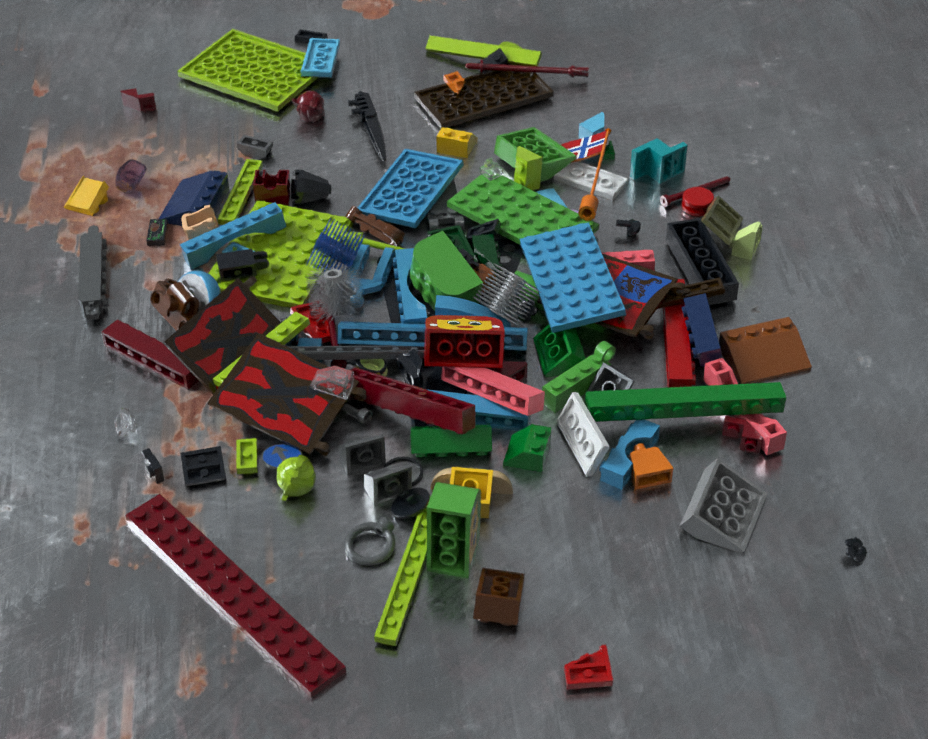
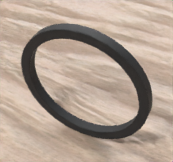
(411, 460)

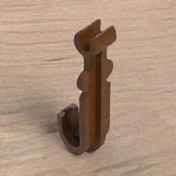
(376, 228)

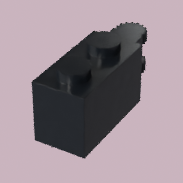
(241, 264)

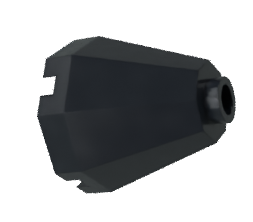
(308, 187)

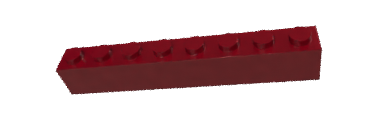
(416, 402)

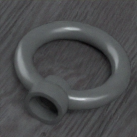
(382, 528)

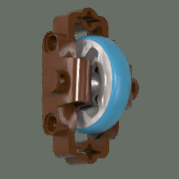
(184, 298)

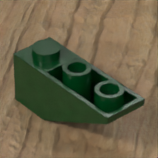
(486, 251)

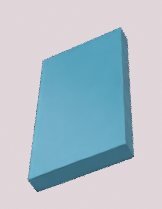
(320, 57)

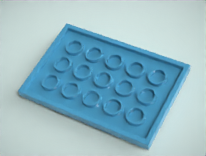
(410, 187)

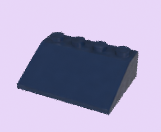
(196, 193)

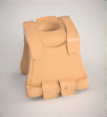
(199, 222)

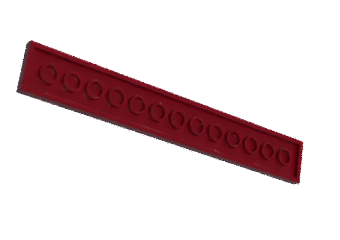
(237, 595)

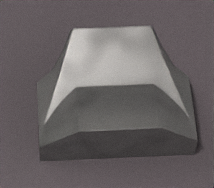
(254, 147)

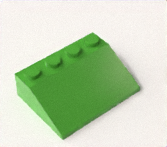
(554, 155)

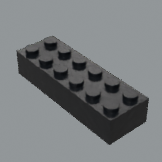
(701, 257)

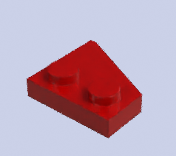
(589, 671)

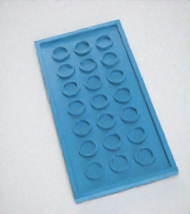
(571, 277)

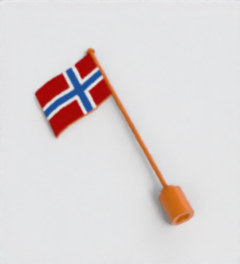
(584, 149)

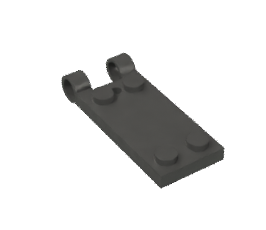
(441, 213)

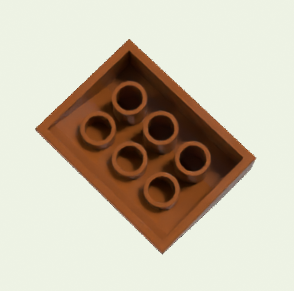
(764, 351)

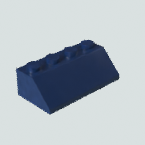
(702, 329)

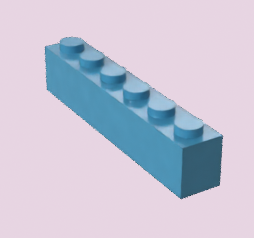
(492, 413)

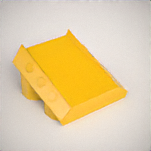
(87, 196)

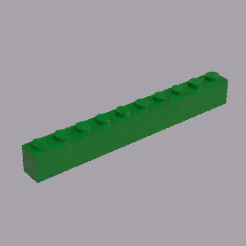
(686, 401)

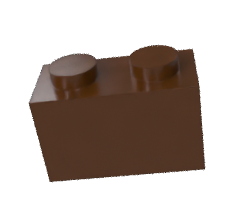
(499, 596)

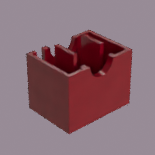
(272, 187)

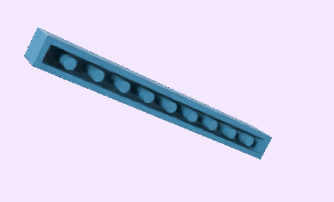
(409, 334)

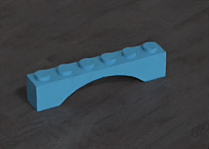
(203, 247)
(412, 310)

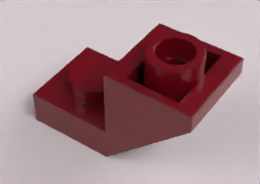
(138, 102)
(740, 428)

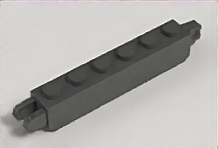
(92, 274)

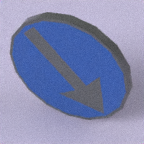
(277, 453)

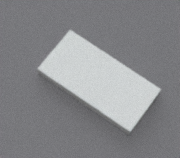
(582, 177)
(582, 434)

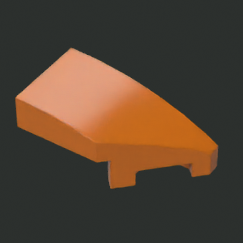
(454, 81)

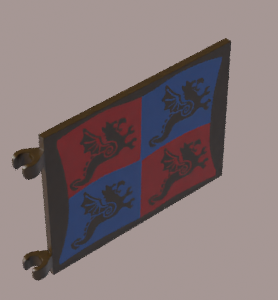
(641, 294)

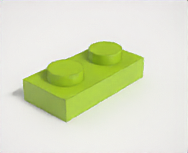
(246, 456)

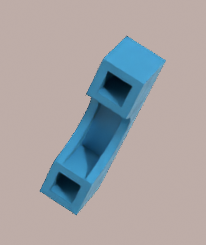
(618, 468)

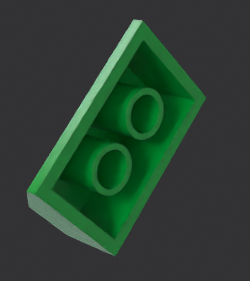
(558, 350)

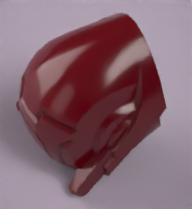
(310, 106)

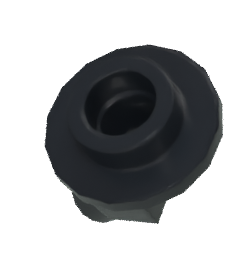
(633, 226)

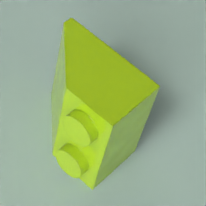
(528, 169)

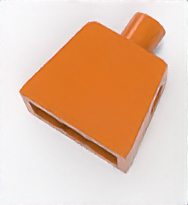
(649, 467)

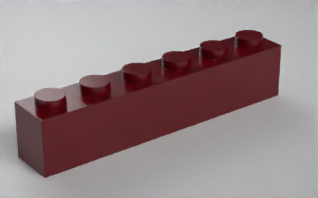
(147, 352)

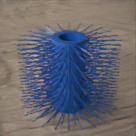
(336, 249)

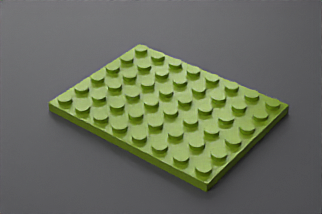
(250, 69)
(288, 253)

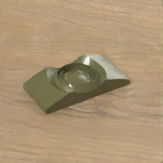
(722, 220)

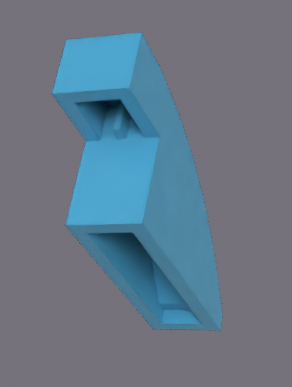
(457, 306)

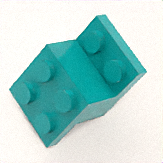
(658, 160)

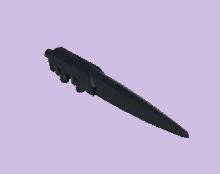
(368, 114)

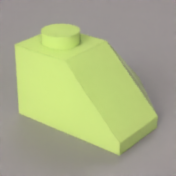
(747, 241)

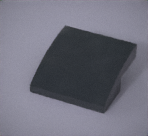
(203, 466)

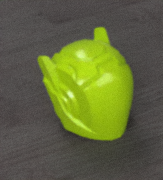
(295, 476)

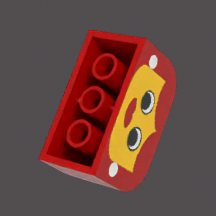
(464, 341)

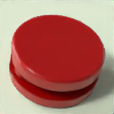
(696, 201)

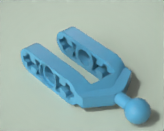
(380, 275)

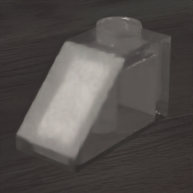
(334, 381)

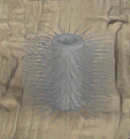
(335, 292)
(506, 295)

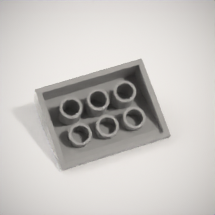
(724, 508)

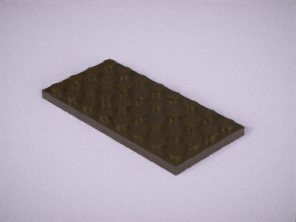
(482, 96)

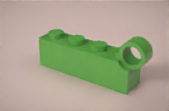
(576, 378)

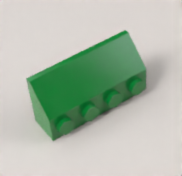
(444, 441)

